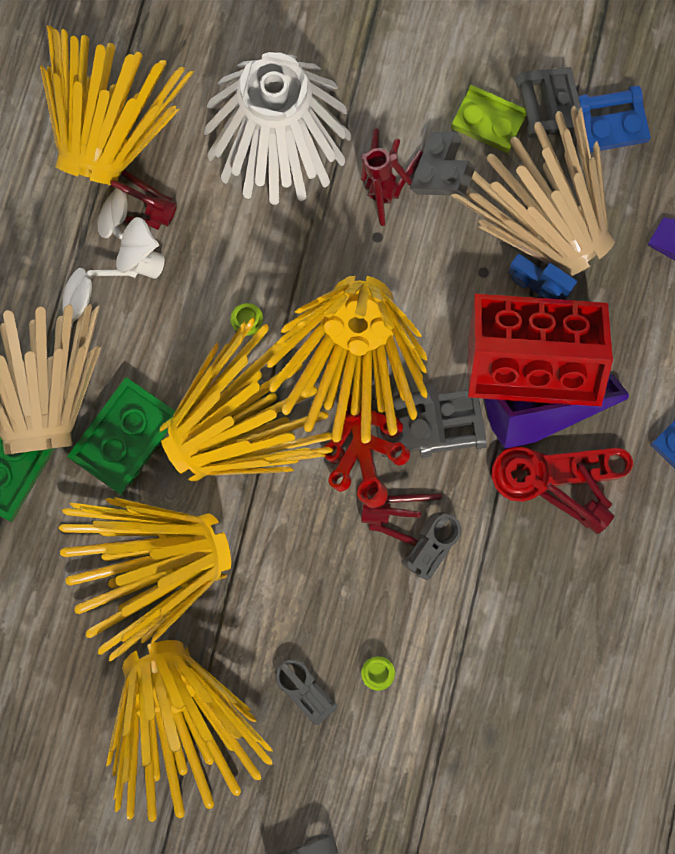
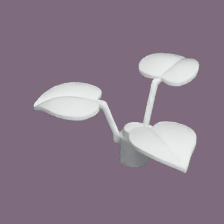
(134, 257)

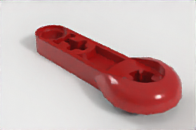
(554, 469)

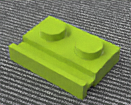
(489, 119)

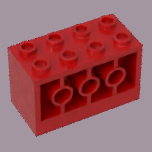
(539, 350)

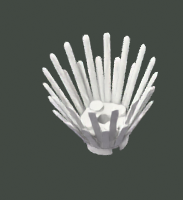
(276, 123)

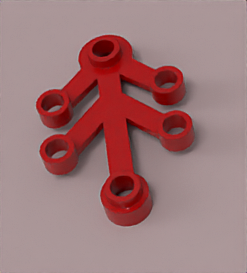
(362, 451)

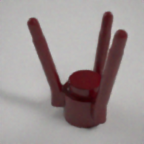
(378, 166)
(390, 188)
(159, 207)
(381, 514)
(592, 514)

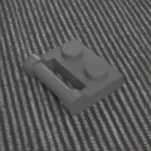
(558, 94)
(455, 412)
(422, 432)

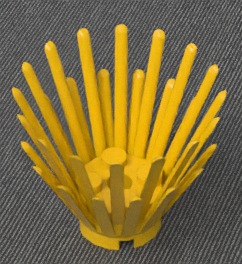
(89, 119)
(356, 326)
(222, 432)
(182, 556)
(163, 688)

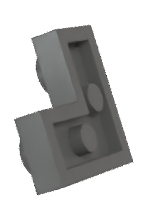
(439, 171)

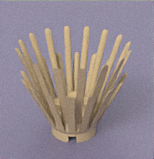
(562, 229)
(34, 395)

